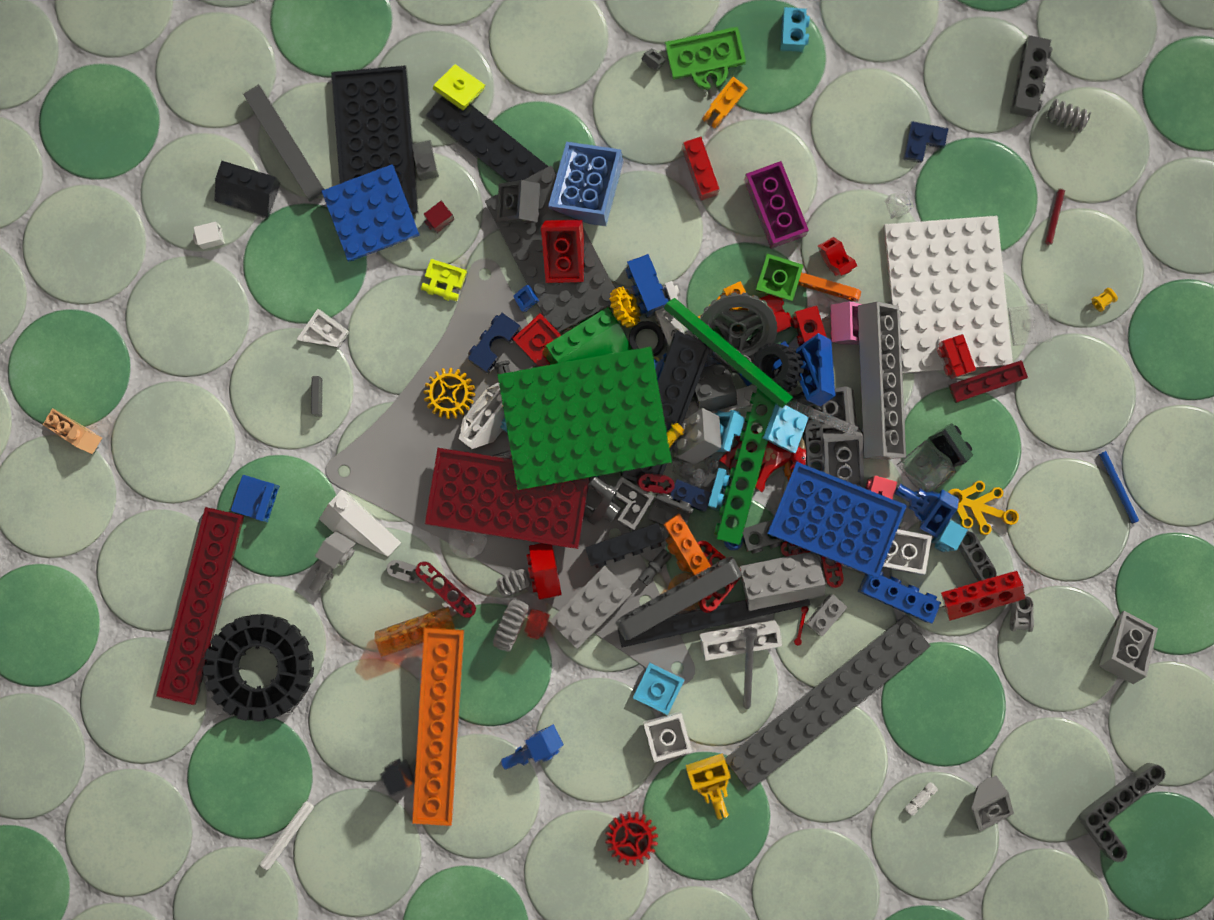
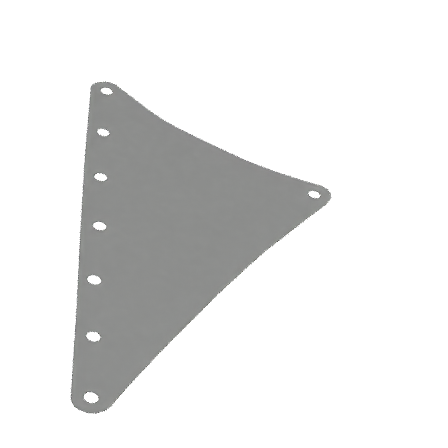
(398, 454)

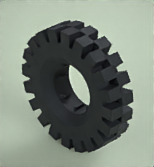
(292, 675)

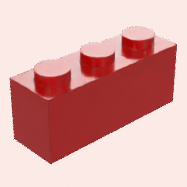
(700, 168)

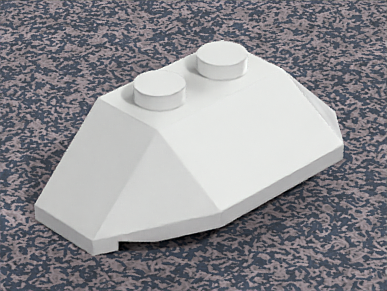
(484, 419)

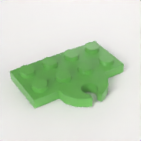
(706, 56)

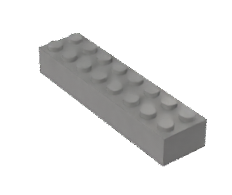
(881, 381)

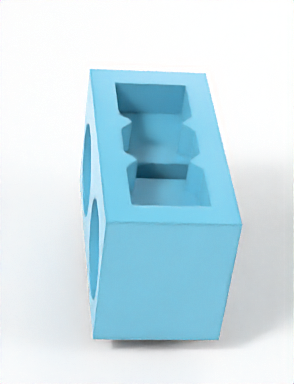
(791, 29)
(950, 537)

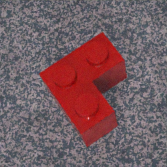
(543, 571)

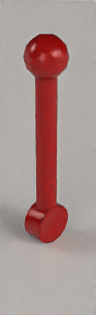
(797, 641)

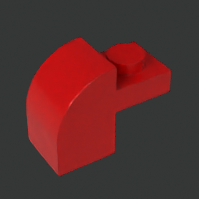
(836, 257)

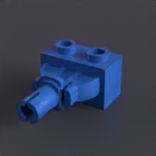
(930, 507)
(540, 746)

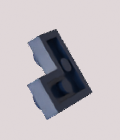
(922, 135)

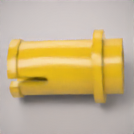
(674, 433)

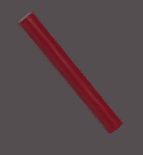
(1055, 216)

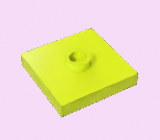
(458, 87)

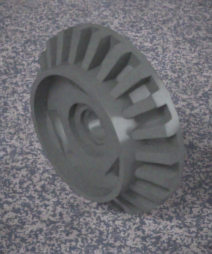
(757, 316)

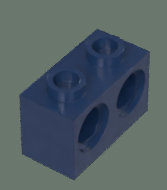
(691, 494)

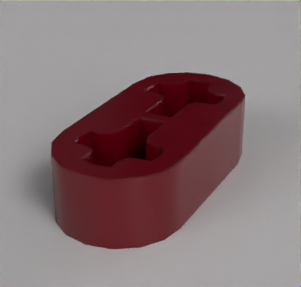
(655, 487)

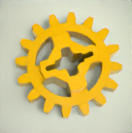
(625, 307)

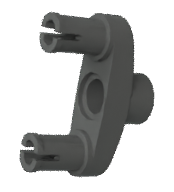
(606, 508)

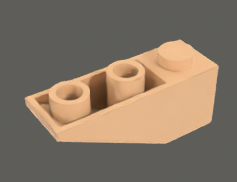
(72, 431)

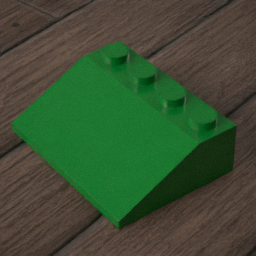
(589, 339)

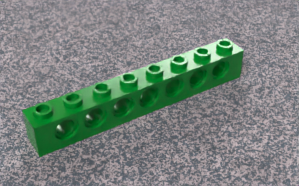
(735, 534)

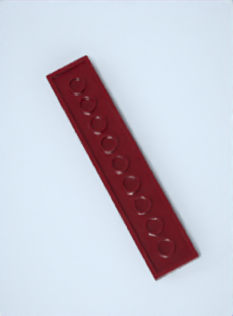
(200, 606)

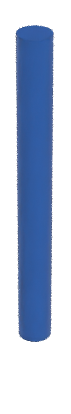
(1119, 487)

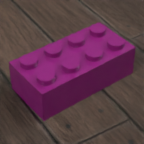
(776, 204)

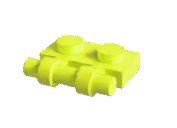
(444, 274)

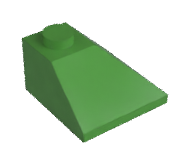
(779, 277)

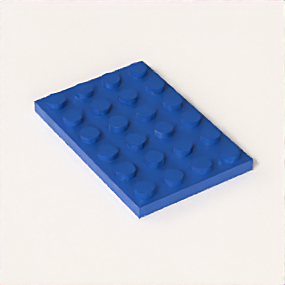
(837, 519)

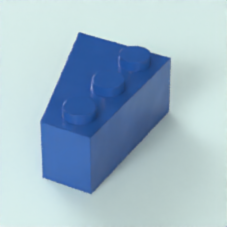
(646, 285)
(818, 369)

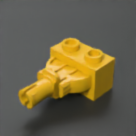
(711, 777)

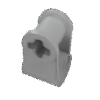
(1022, 615)

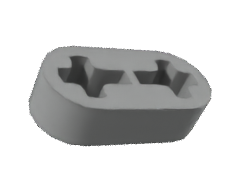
(403, 576)

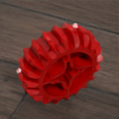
(623, 842)

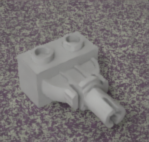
(333, 552)

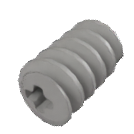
(1068, 115)

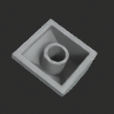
(991, 803)

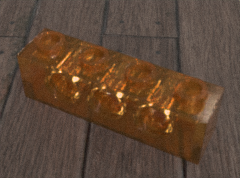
(411, 631)

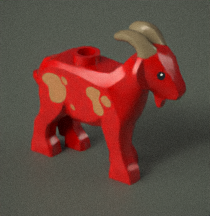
(773, 459)

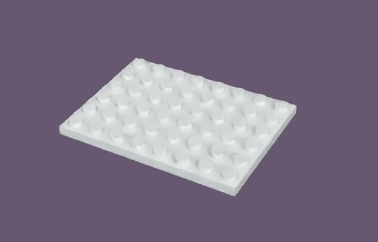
(948, 285)

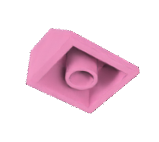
(844, 323)

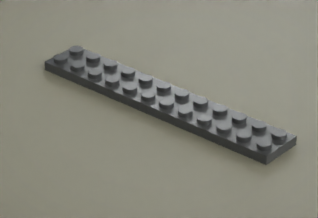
(827, 702)

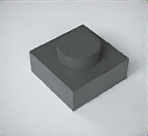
(653, 59)

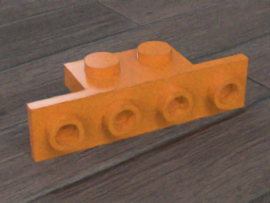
(684, 546)

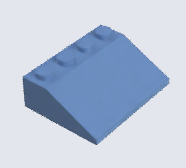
(586, 182)

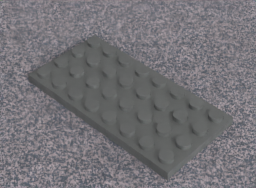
(559, 302)

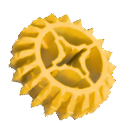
(441, 398)

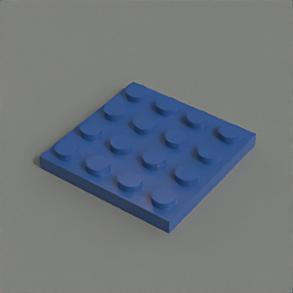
(370, 213)

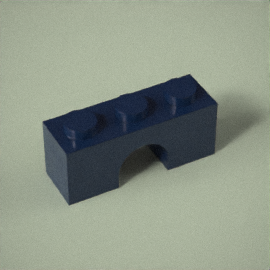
(501, 328)

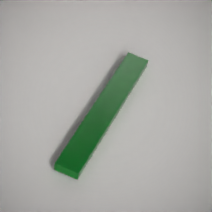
(728, 353)

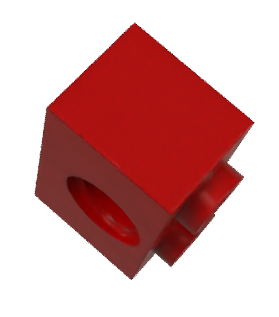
(811, 317)

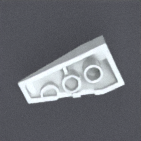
(356, 523)

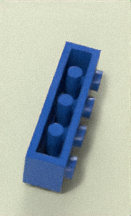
(901, 597)

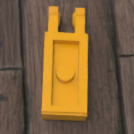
(725, 101)

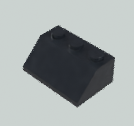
(245, 189)

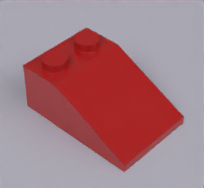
(563, 250)

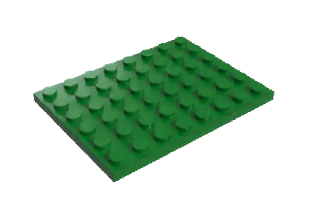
(584, 418)

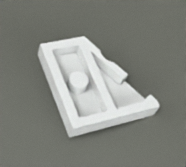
(323, 330)

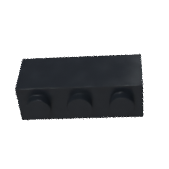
(397, 776)

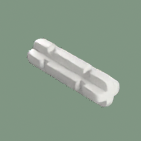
(920, 800)

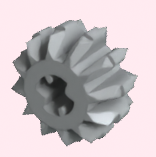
(513, 583)

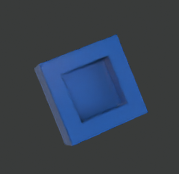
(525, 298)

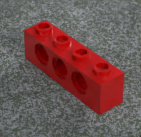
(983, 595)

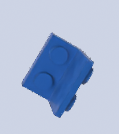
(255, 498)

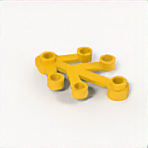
(978, 506)

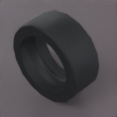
(647, 325)

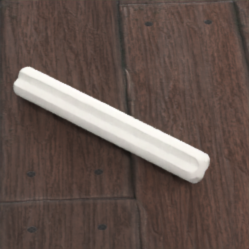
(287, 835)

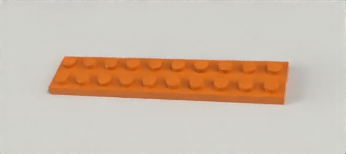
(438, 726)

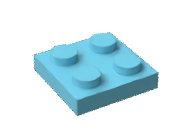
(786, 428)
(717, 497)
(658, 688)

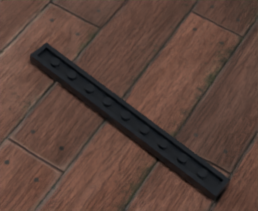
(701, 620)

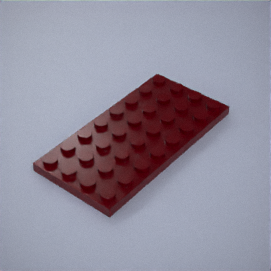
(483, 497)

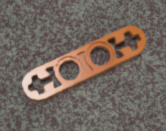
(829, 287)

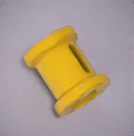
(1104, 299)

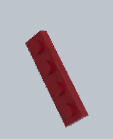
(988, 381)

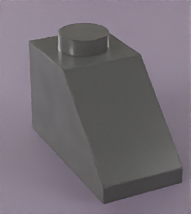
(425, 160)

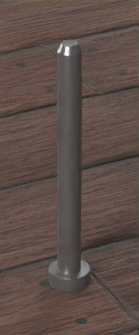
(750, 633)

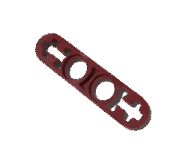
(447, 587)

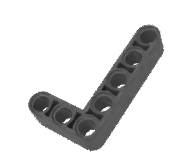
(1116, 806)

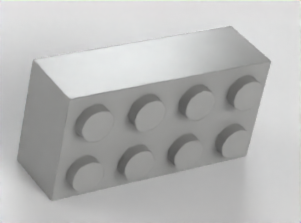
(782, 580)
(590, 606)

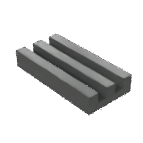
(316, 395)

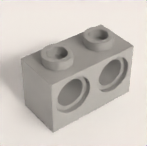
(826, 615)

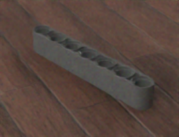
(284, 142)
(678, 598)

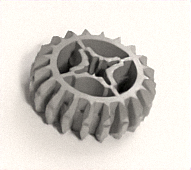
(510, 625)

